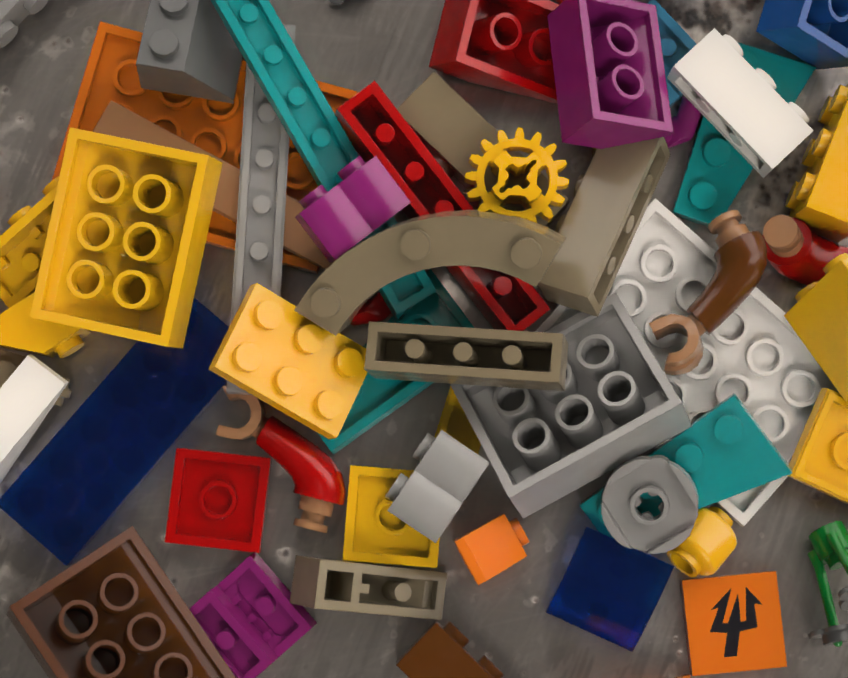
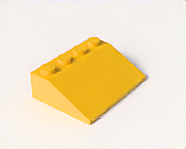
(126, 238)

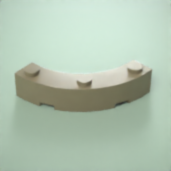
(423, 243)

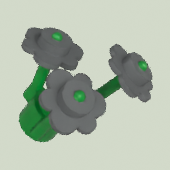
(830, 548)

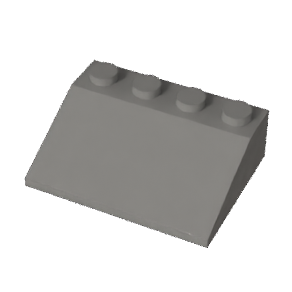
(561, 440)

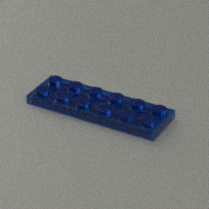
(116, 438)

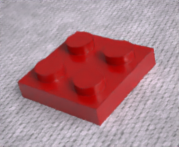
(218, 500)

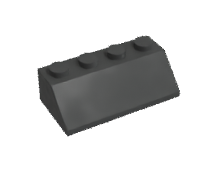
(188, 51)

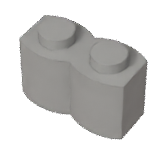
(437, 484)

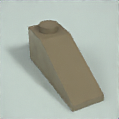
(367, 588)

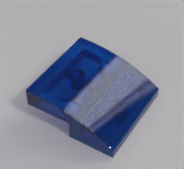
(609, 589)

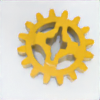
(502, 163)

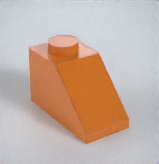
(492, 547)

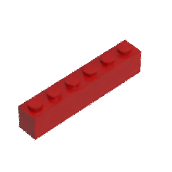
(381, 131)

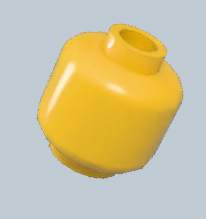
(707, 544)

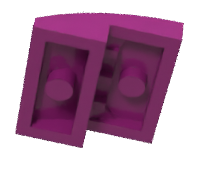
(251, 618)

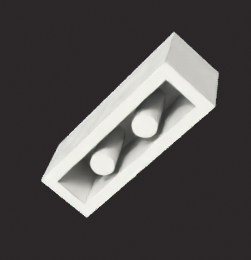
(740, 101)

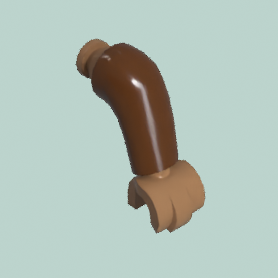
(738, 271)

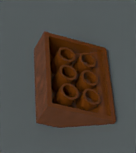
(115, 620)

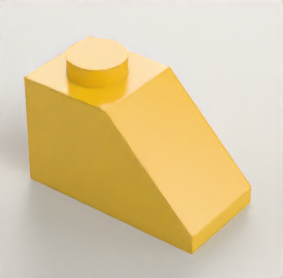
(37, 335)

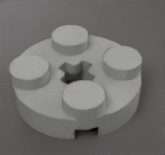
(644, 531)

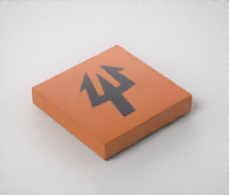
(733, 623)

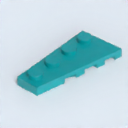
(714, 166)
(384, 396)
(720, 452)

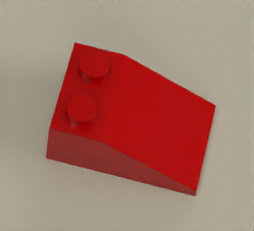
(498, 45)

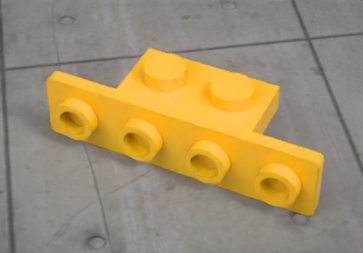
(23, 247)

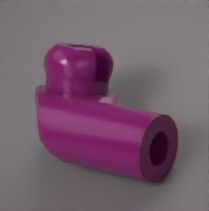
(683, 124)

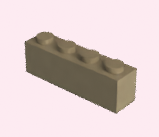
(454, 132)
(603, 223)
(467, 356)

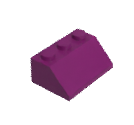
(609, 72)

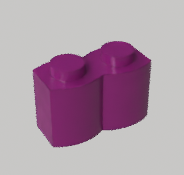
(351, 208)

